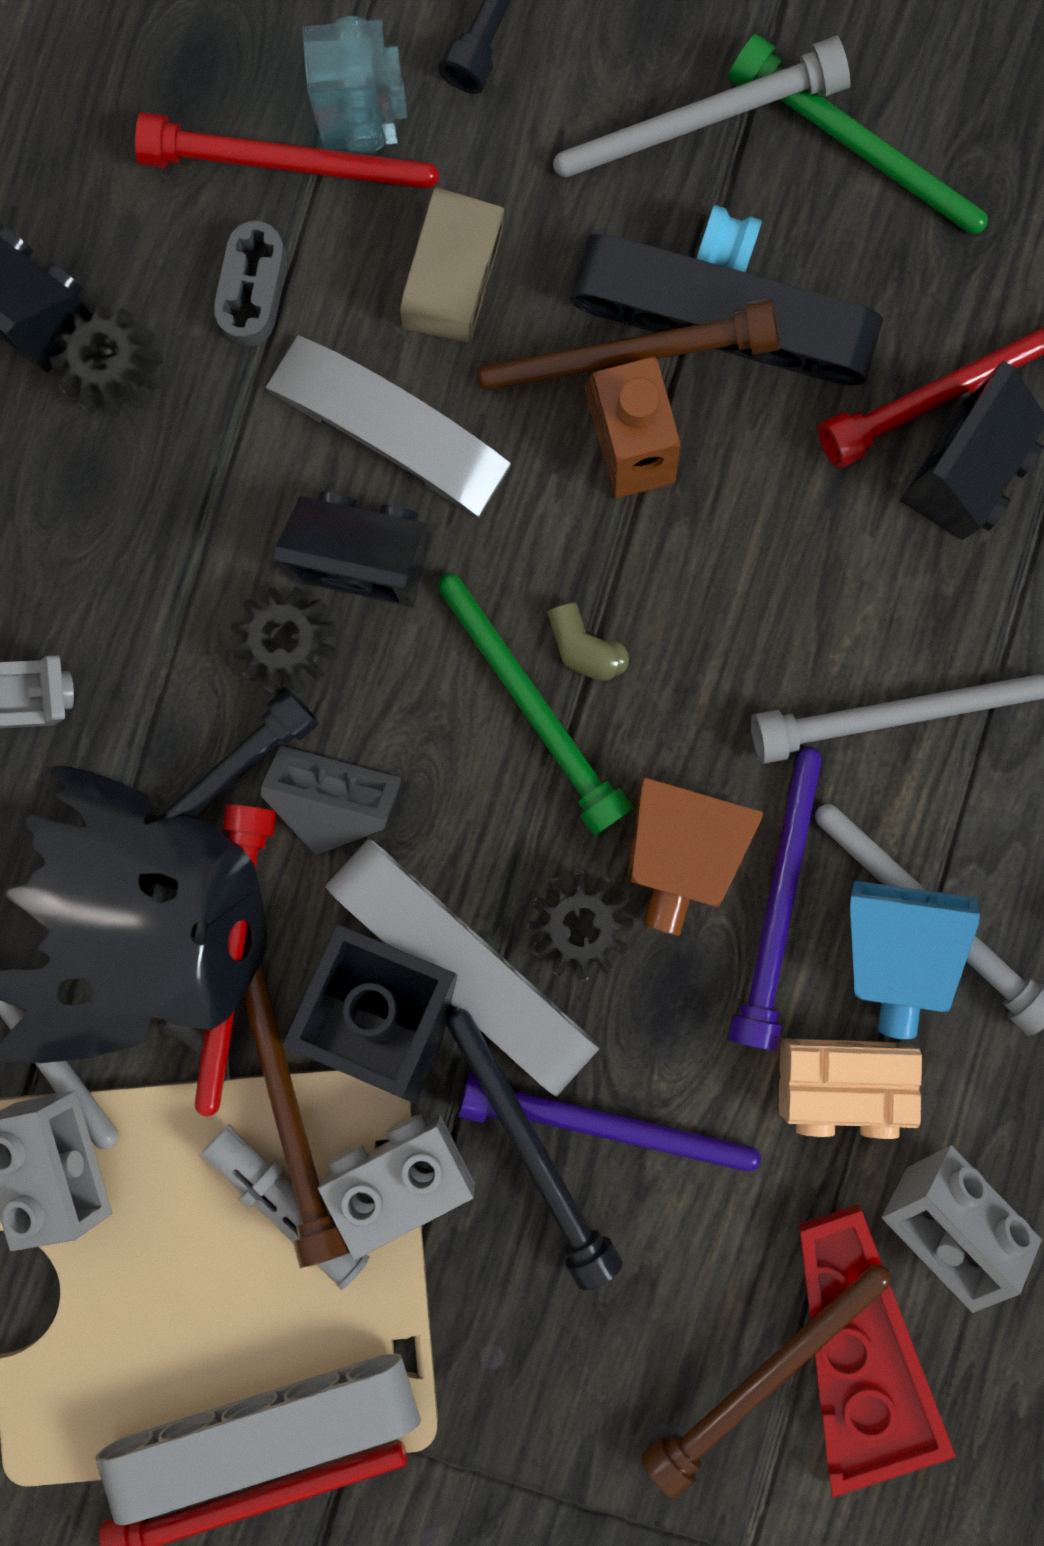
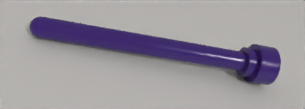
(757, 1020)
(614, 1127)

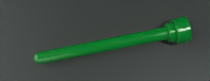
(758, 60)
(599, 800)

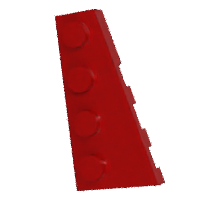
(869, 1378)

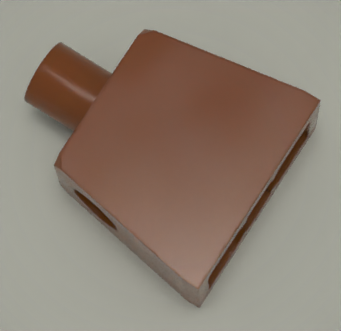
(633, 425)
(685, 849)

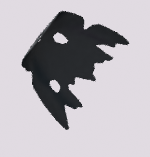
(117, 936)

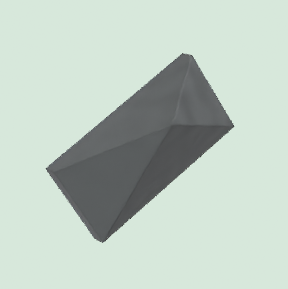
(327, 798)

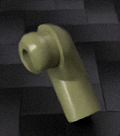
(582, 651)

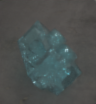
(354, 84)

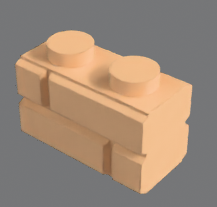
(850, 1086)

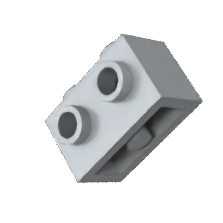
(48, 1173)
(400, 1189)
(962, 1229)

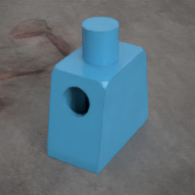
(909, 950)

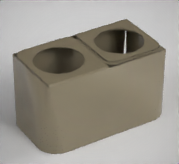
(451, 266)

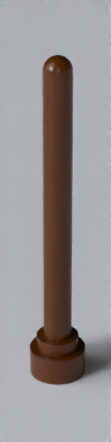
(749, 328)
(318, 1233)
(676, 1459)

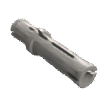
(271, 1194)

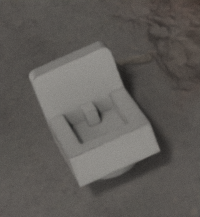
(34, 693)

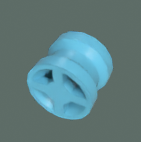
(729, 240)

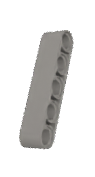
(486, 985)
(257, 1439)

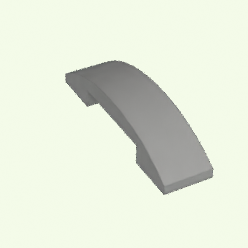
(389, 423)

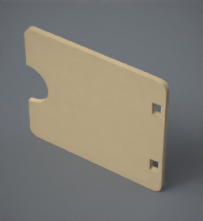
(195, 1295)

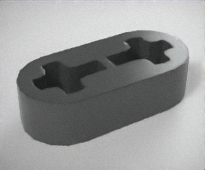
(236, 281)

